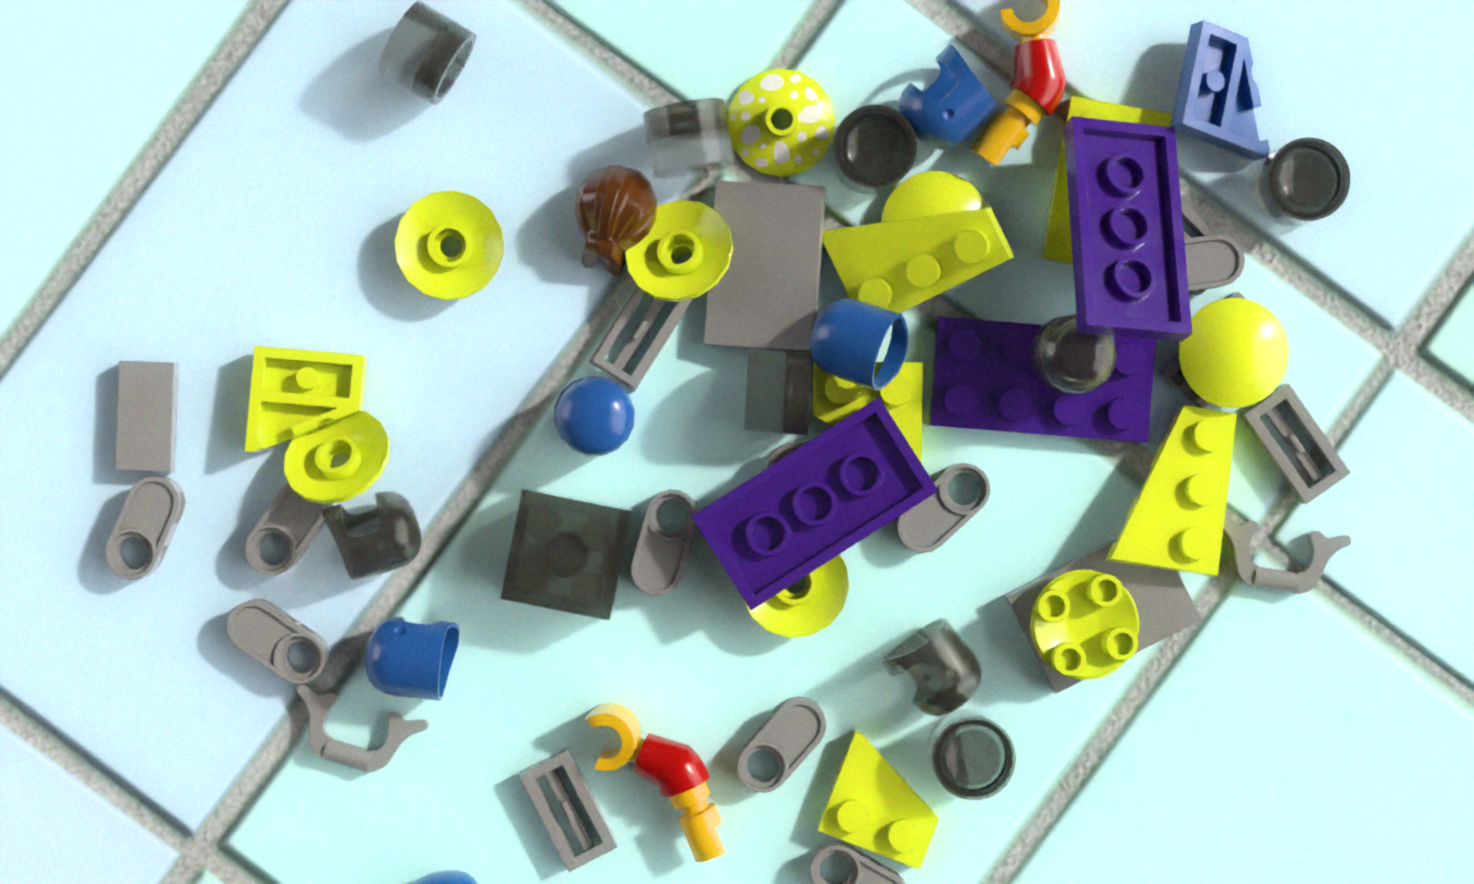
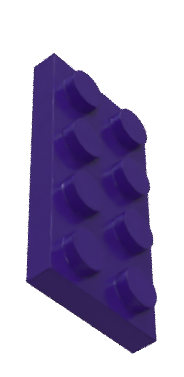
(1126, 230)
(988, 384)
(814, 503)

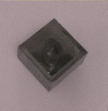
(567, 553)

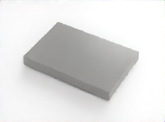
(774, 269)
(1158, 594)

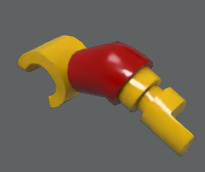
(1035, 87)
(669, 766)

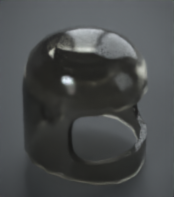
(1071, 360)
(377, 538)
(933, 653)

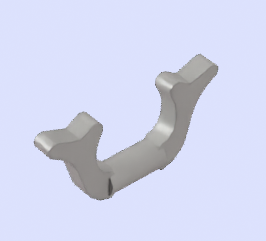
(1279, 580)
(348, 754)

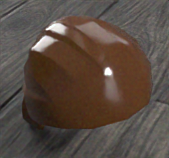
(613, 214)

